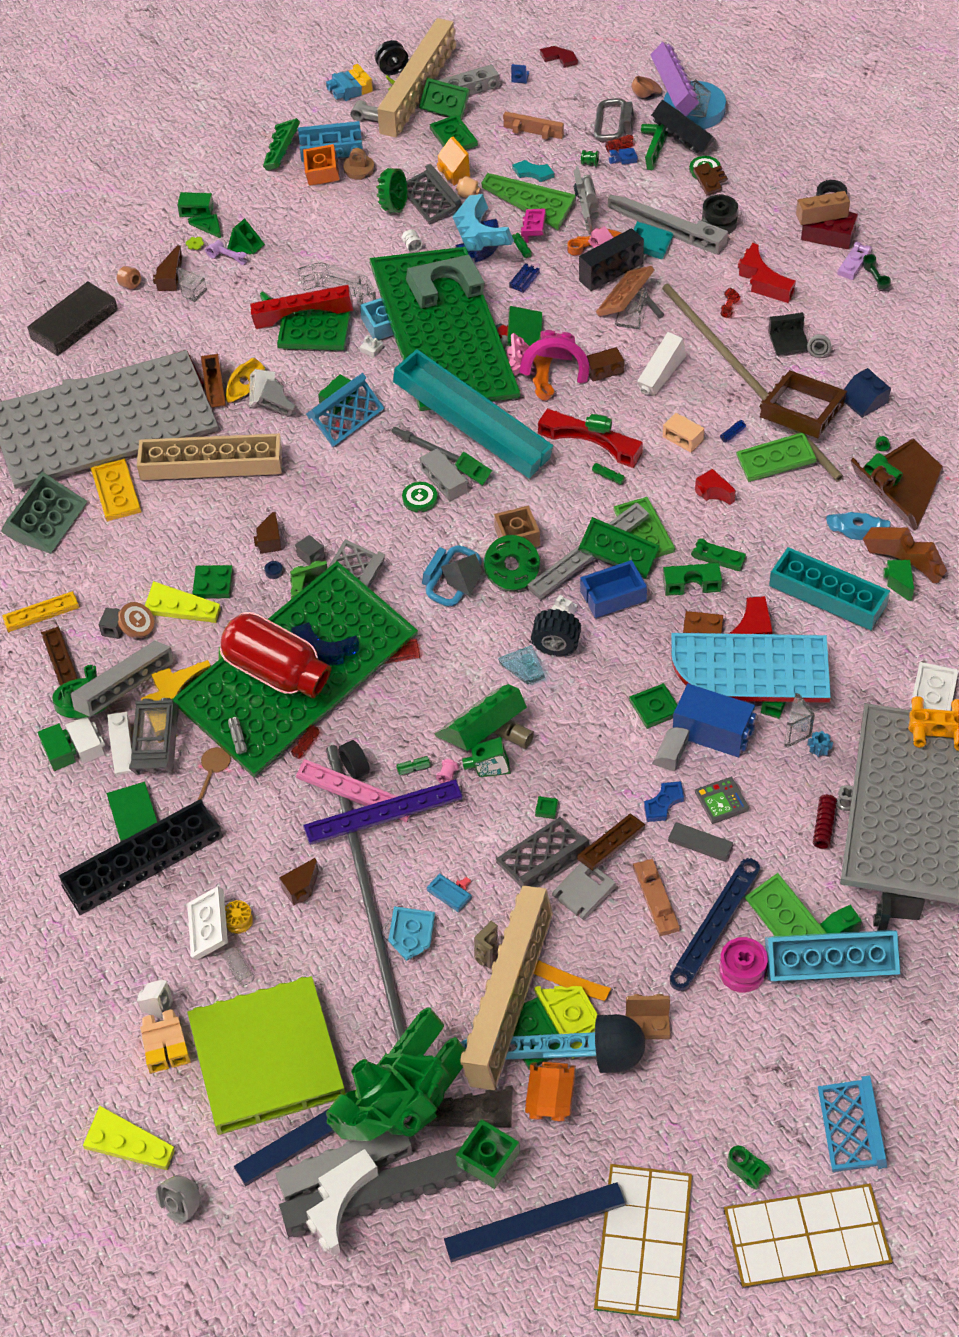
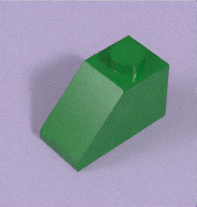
(899, 577)
(842, 921)

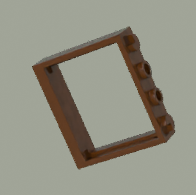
(798, 421)

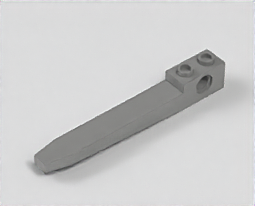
(699, 235)

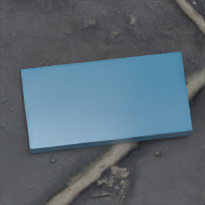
(449, 893)

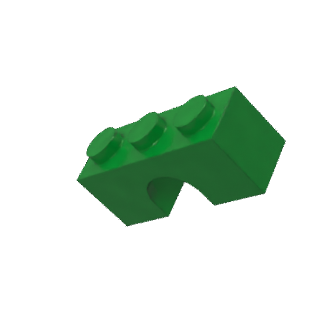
(705, 575)

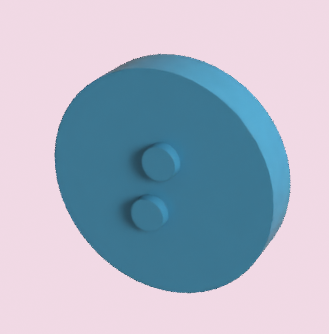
(716, 107)

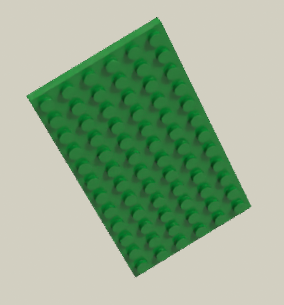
(452, 333)
(272, 721)

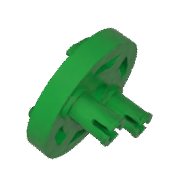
(527, 563)
(62, 695)

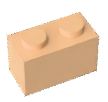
(683, 432)

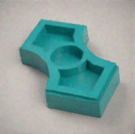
(527, 169)

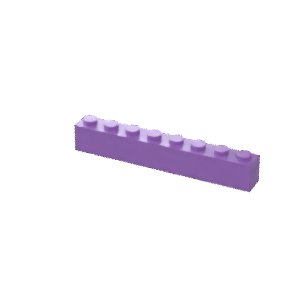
(674, 78)

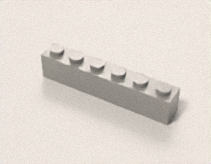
(121, 678)
(303, 1177)

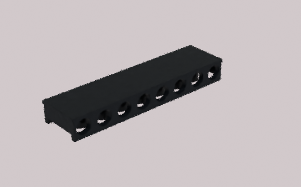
(140, 857)

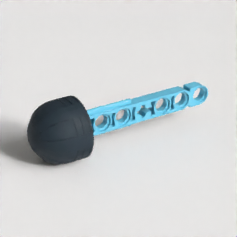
(615, 1043)

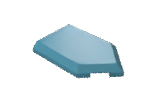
(411, 931)

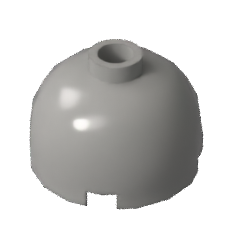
(179, 1197)

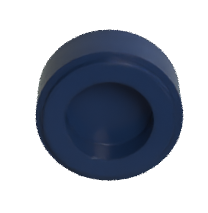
(273, 569)

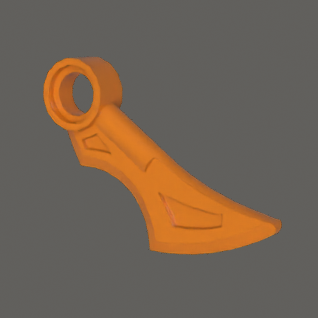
(582, 242)
(542, 377)

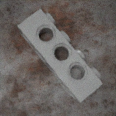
(476, 80)

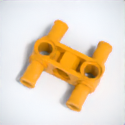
(933, 722)

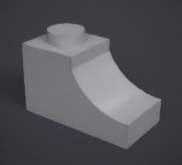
(274, 398)

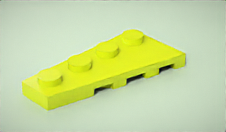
(179, 604)
(124, 1140)

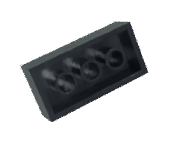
(611, 259)

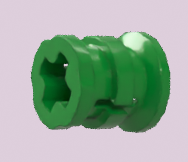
(590, 157)

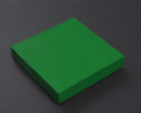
(654, 705)

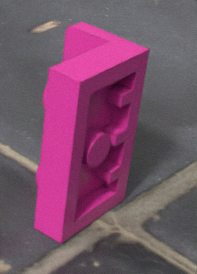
(533, 223)

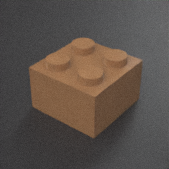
(519, 523)

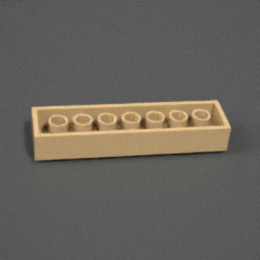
(209, 456)

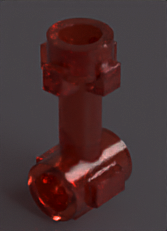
(732, 298)

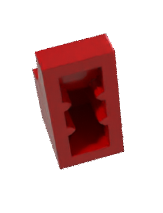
(713, 486)

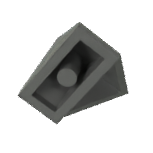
(463, 573)

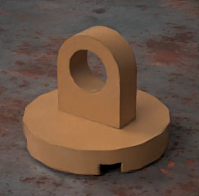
(358, 166)

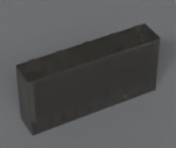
(72, 318)

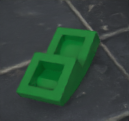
(473, 468)

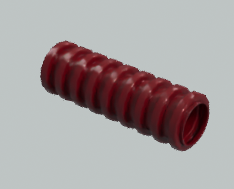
(824, 821)

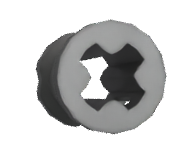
(844, 798)

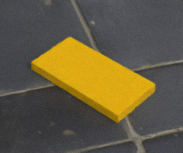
(115, 490)

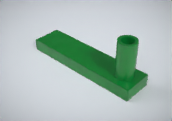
(656, 144)

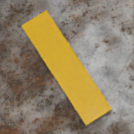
(40, 611)

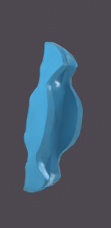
(845, 524)

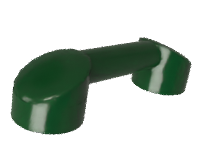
(869, 264)

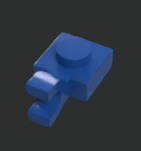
(625, 156)

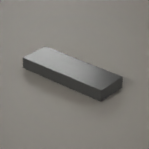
(700, 841)

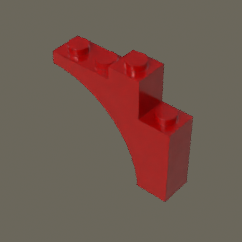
(756, 618)

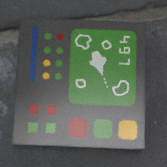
(722, 800)

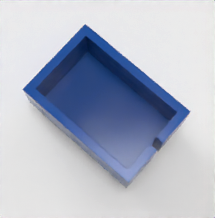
(613, 589)

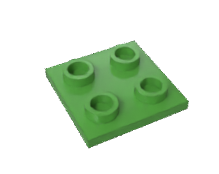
(302, 575)

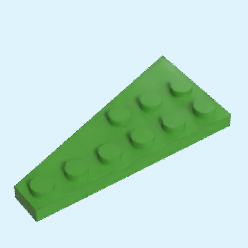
(531, 196)

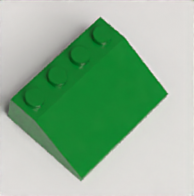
(483, 717)

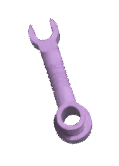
(218, 247)

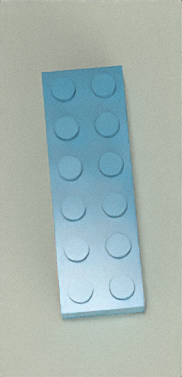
(832, 955)

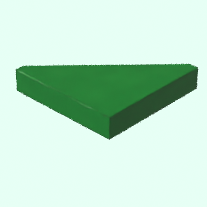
(207, 224)

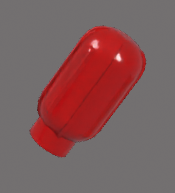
(273, 655)

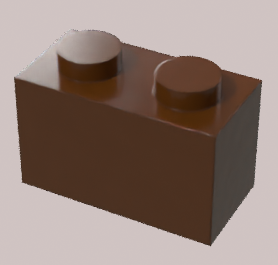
(605, 364)

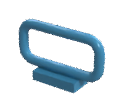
(434, 572)

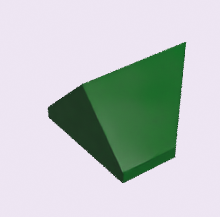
(244, 239)

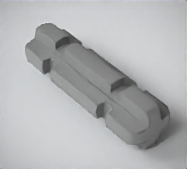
(237, 735)

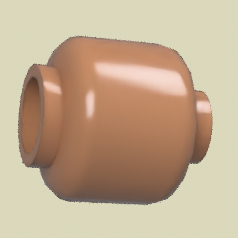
(128, 277)

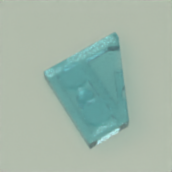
(523, 665)

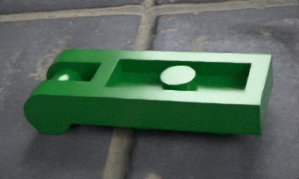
(716, 554)

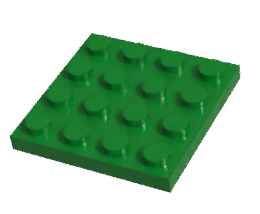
(314, 330)

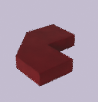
(565, 56)

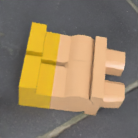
(161, 1035)

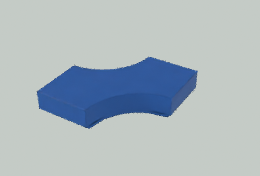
(658, 807)

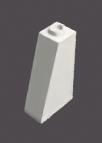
(662, 364)

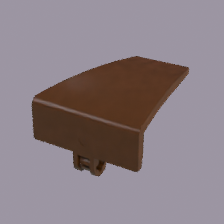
(915, 487)

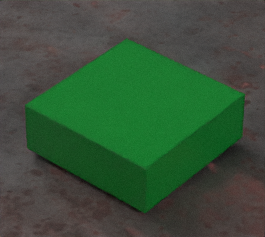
(546, 807)

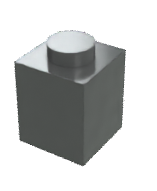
(310, 550)
(109, 623)

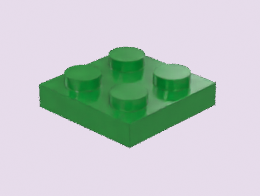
(212, 581)

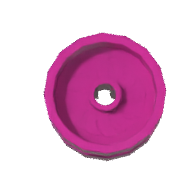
(743, 964)

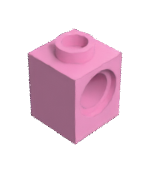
(599, 236)

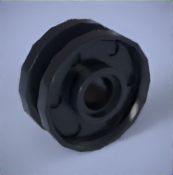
(391, 57)

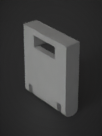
(583, 892)

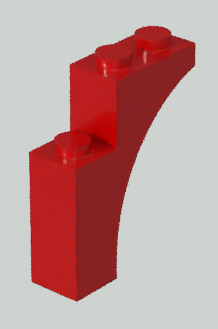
(763, 279)

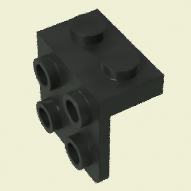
(787, 333)
(898, 907)

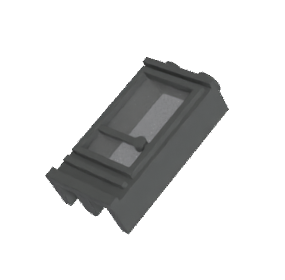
(154, 735)

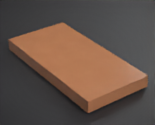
(625, 291)

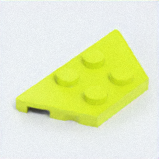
(568, 1010)

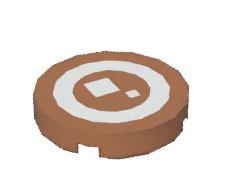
(135, 620)

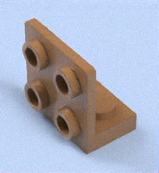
(650, 1014)

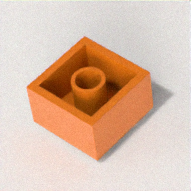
(321, 164)

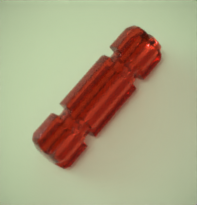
(305, 741)

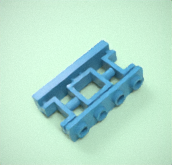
(342, 132)

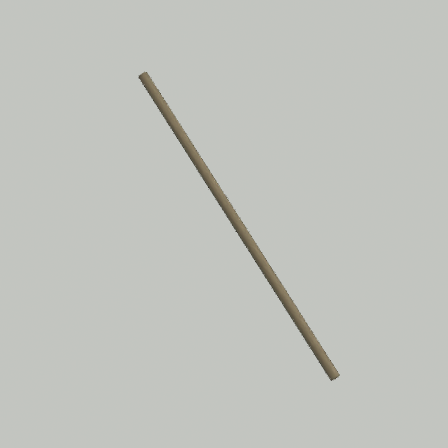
(743, 372)

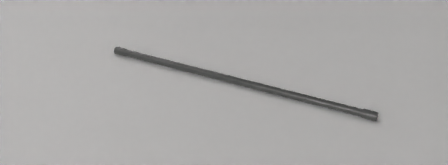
(391, 995)

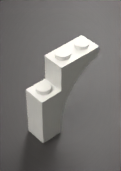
(337, 1190)

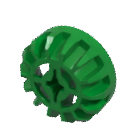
(392, 190)

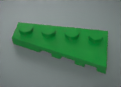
(281, 141)

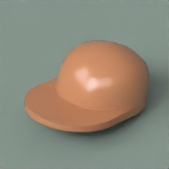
(645, 87)

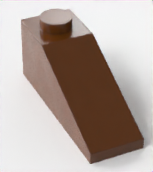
(166, 273)

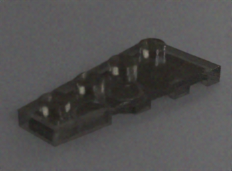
(491, 1106)

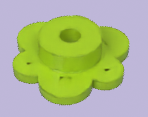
(194, 243)

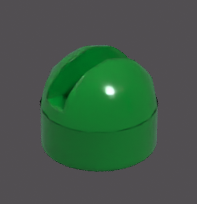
(885, 443)

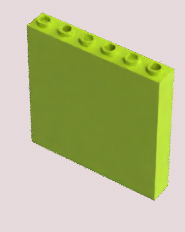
(265, 1055)

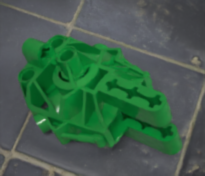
(399, 1085)

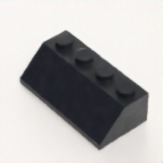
(681, 125)

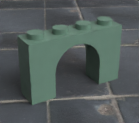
(459, 269)

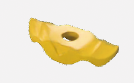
(235, 388)

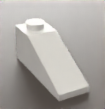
(120, 741)

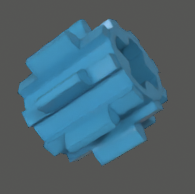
(820, 743)

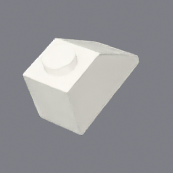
(257, 381)
(155, 998)

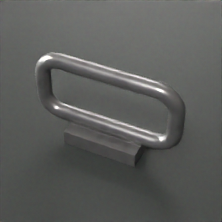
(625, 121)

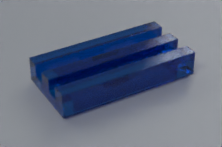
(521, 277)

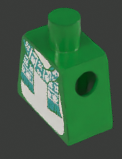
(488, 759)

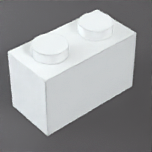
(85, 739)

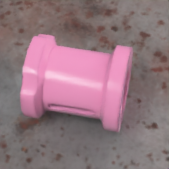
(447, 772)

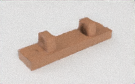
(533, 125)
(656, 897)

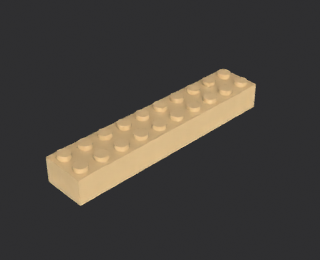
(410, 84)
(507, 988)

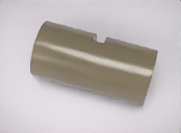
(516, 734)

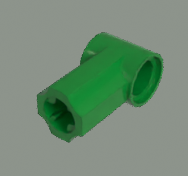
(880, 460)

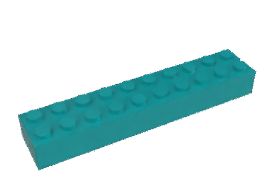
(472, 413)

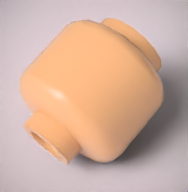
(467, 186)

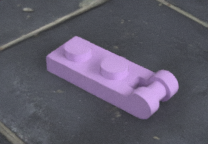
(854, 261)

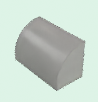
(671, 748)

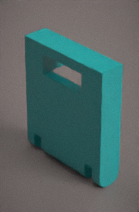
(655, 239)

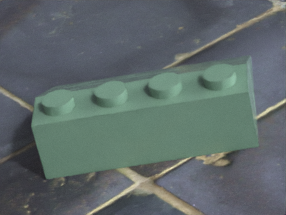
(43, 514)

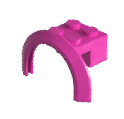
(556, 346)

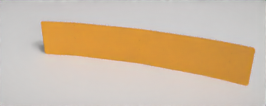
(567, 980)

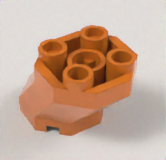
(550, 1090)

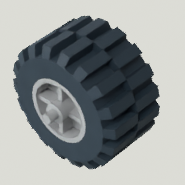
(556, 632)

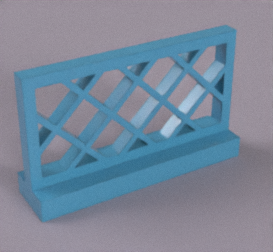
(335, 399)
(871, 1121)

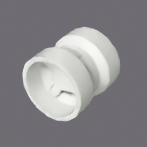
(412, 240)

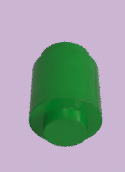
(598, 423)

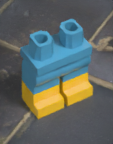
(350, 83)

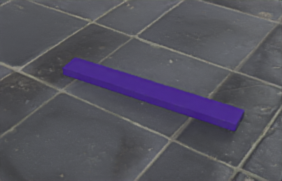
(382, 812)

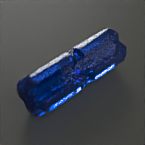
(732, 431)

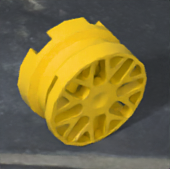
(238, 917)

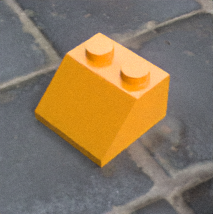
(453, 161)

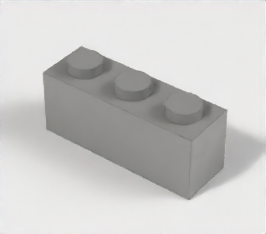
(443, 474)

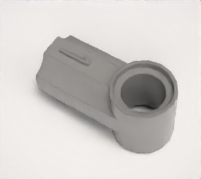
(362, 110)

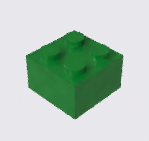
(487, 1153)

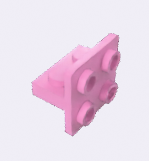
(515, 354)

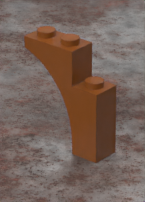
(900, 544)

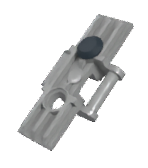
(585, 191)

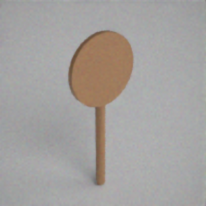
(213, 761)

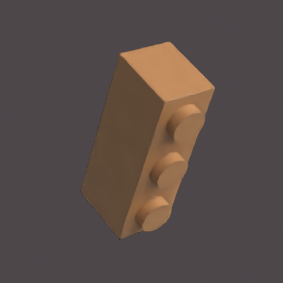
(822, 208)

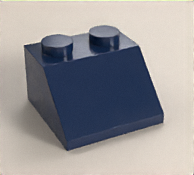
(866, 393)

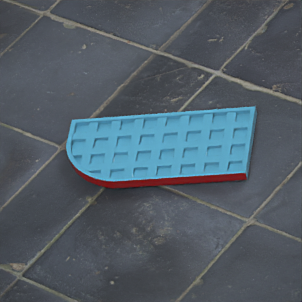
(754, 665)

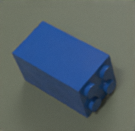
(715, 720)

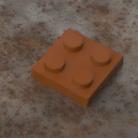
(702, 623)

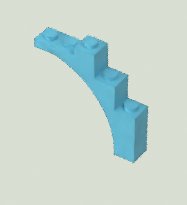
(472, 231)

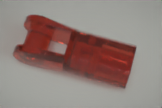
(620, 143)

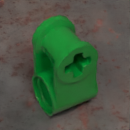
(750, 1170)

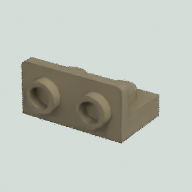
(485, 944)

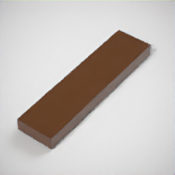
(59, 655)
(611, 842)

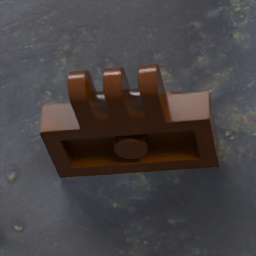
(710, 178)

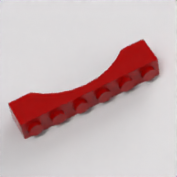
(333, 299)
(621, 447)

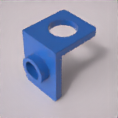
(519, 73)

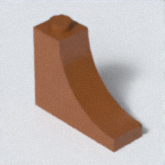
(213, 380)

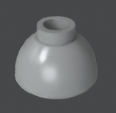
(819, 346)

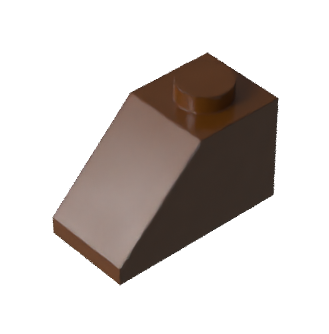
(268, 535)
(300, 882)

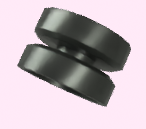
(720, 212)

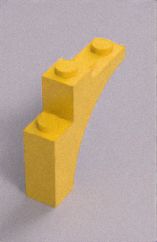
(171, 684)

